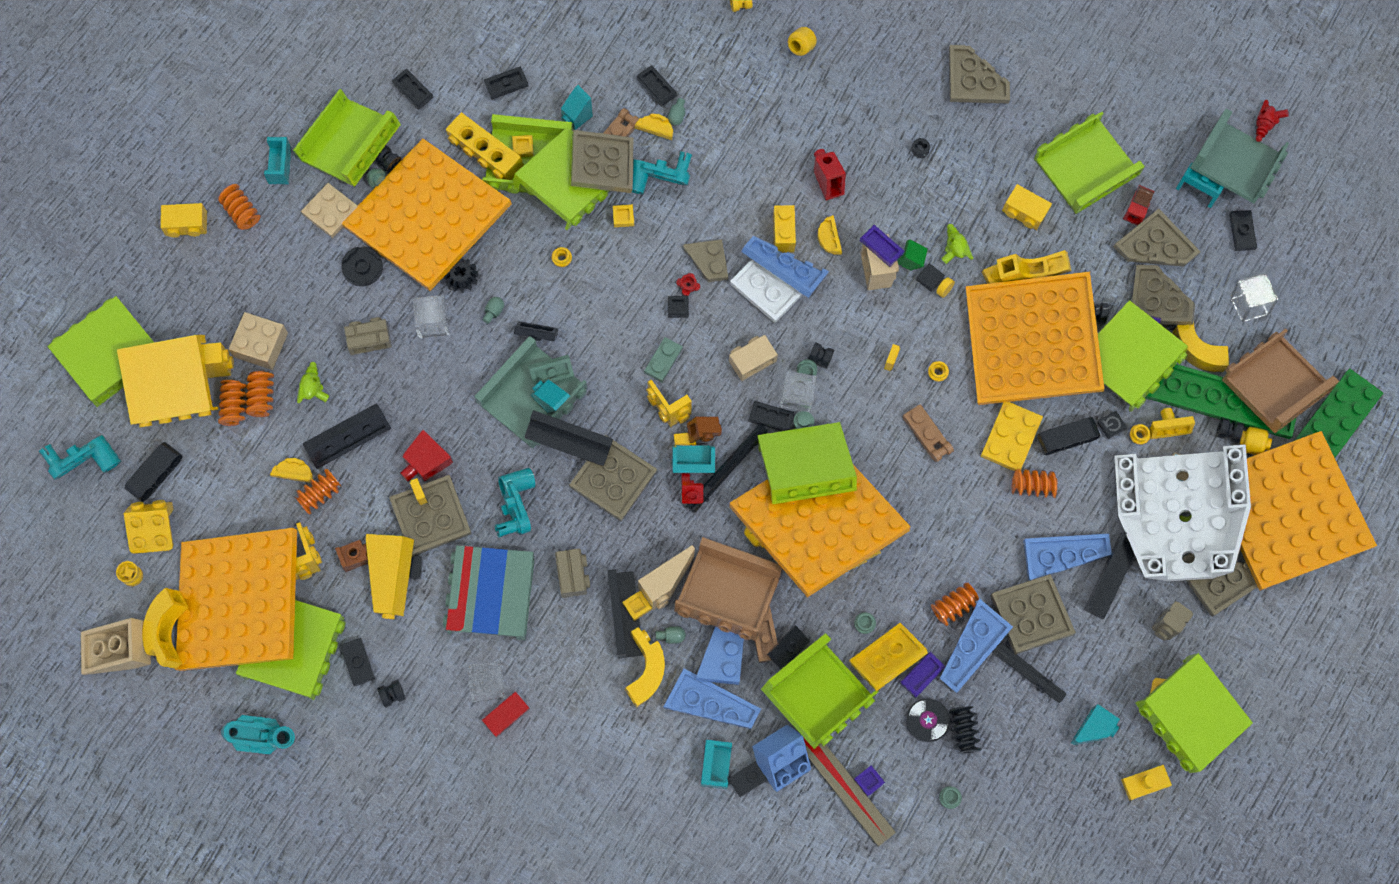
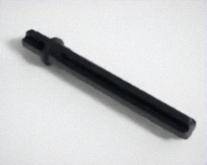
(729, 465)
(1029, 672)

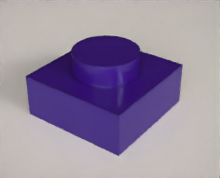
(869, 780)

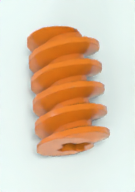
(239, 207)
(258, 393)
(231, 402)
(1034, 482)
(318, 491)
(955, 603)

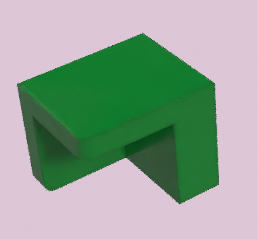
(914, 256)

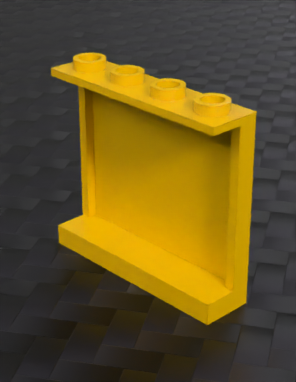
(165, 380)

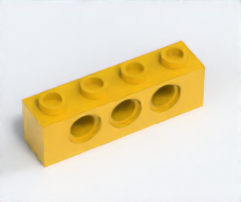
(463, 127)

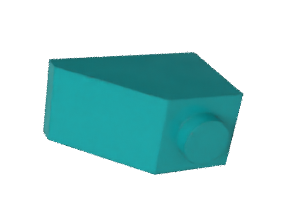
(577, 108)
(549, 395)
(1097, 726)

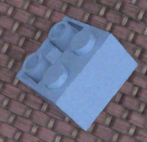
(782, 757)

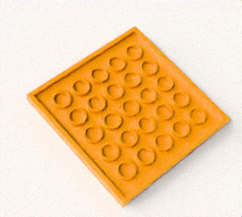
(426, 214)
(1034, 338)
(1300, 513)
(821, 535)
(237, 599)

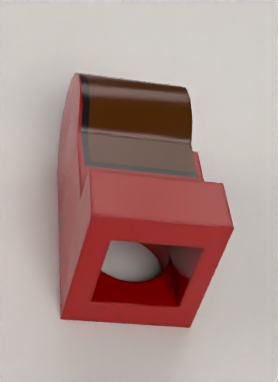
(1139, 205)

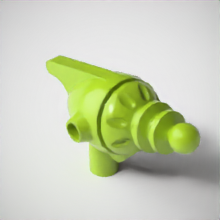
(956, 245)
(311, 385)

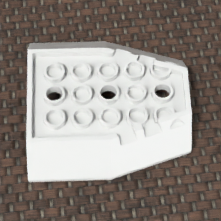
(1154, 499)

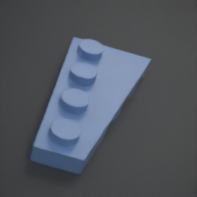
(792, 271)
(1062, 553)
(976, 643)
(722, 658)
(710, 702)

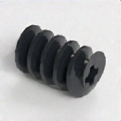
(965, 730)

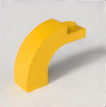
(1018, 268)
(1201, 354)
(159, 624)
(649, 682)

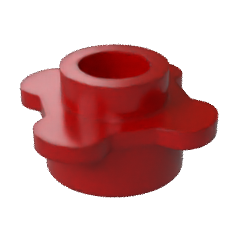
(689, 278)

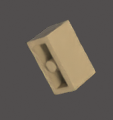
(752, 357)

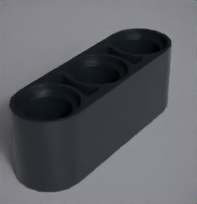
(1068, 436)
(153, 471)

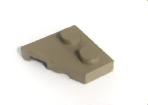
(709, 259)

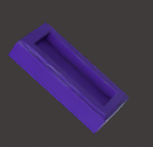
(882, 245)
(922, 674)

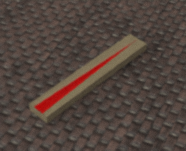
(850, 793)

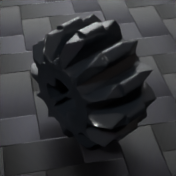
(469, 276)

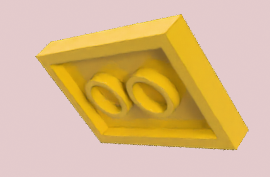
(1011, 436)
(888, 656)

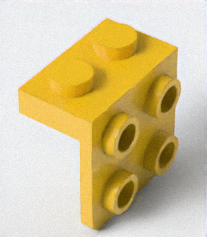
(672, 414)
(149, 526)
(307, 563)

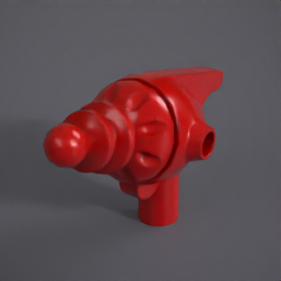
(1267, 119)

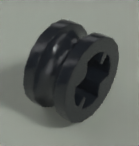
(925, 144)

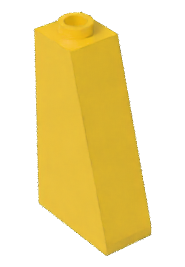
(389, 572)

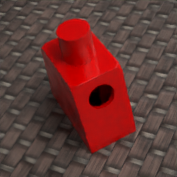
(829, 174)
(424, 458)

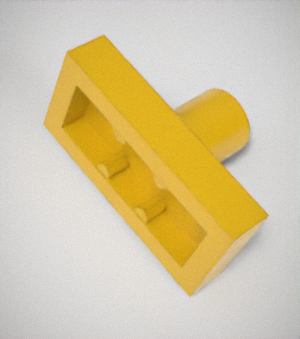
(1171, 426)
(1146, 782)

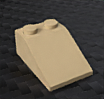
(662, 582)
(113, 647)

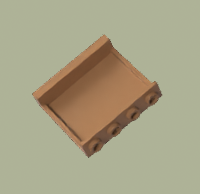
(1277, 382)
(729, 589)

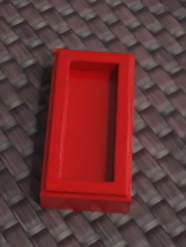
(505, 714)

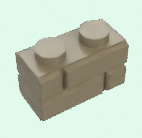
(367, 336)
(571, 573)
(1172, 621)

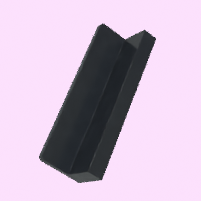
(346, 436)
(568, 438)
(1110, 578)
(621, 588)

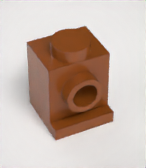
(703, 428)
(352, 562)

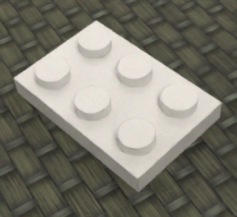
(765, 290)

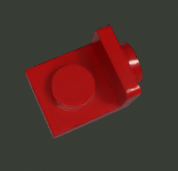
(691, 492)

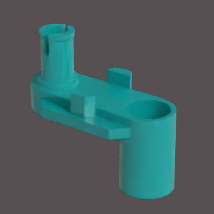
(660, 171)
(98, 449)
(510, 486)
(256, 734)

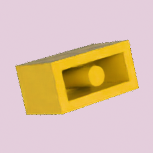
(1026, 207)
(183, 219)
(784, 228)
(217, 360)

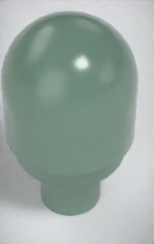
(677, 112)
(493, 309)
(671, 635)

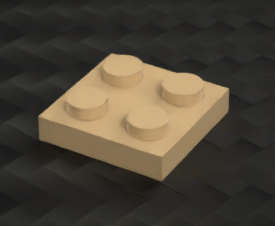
(329, 210)

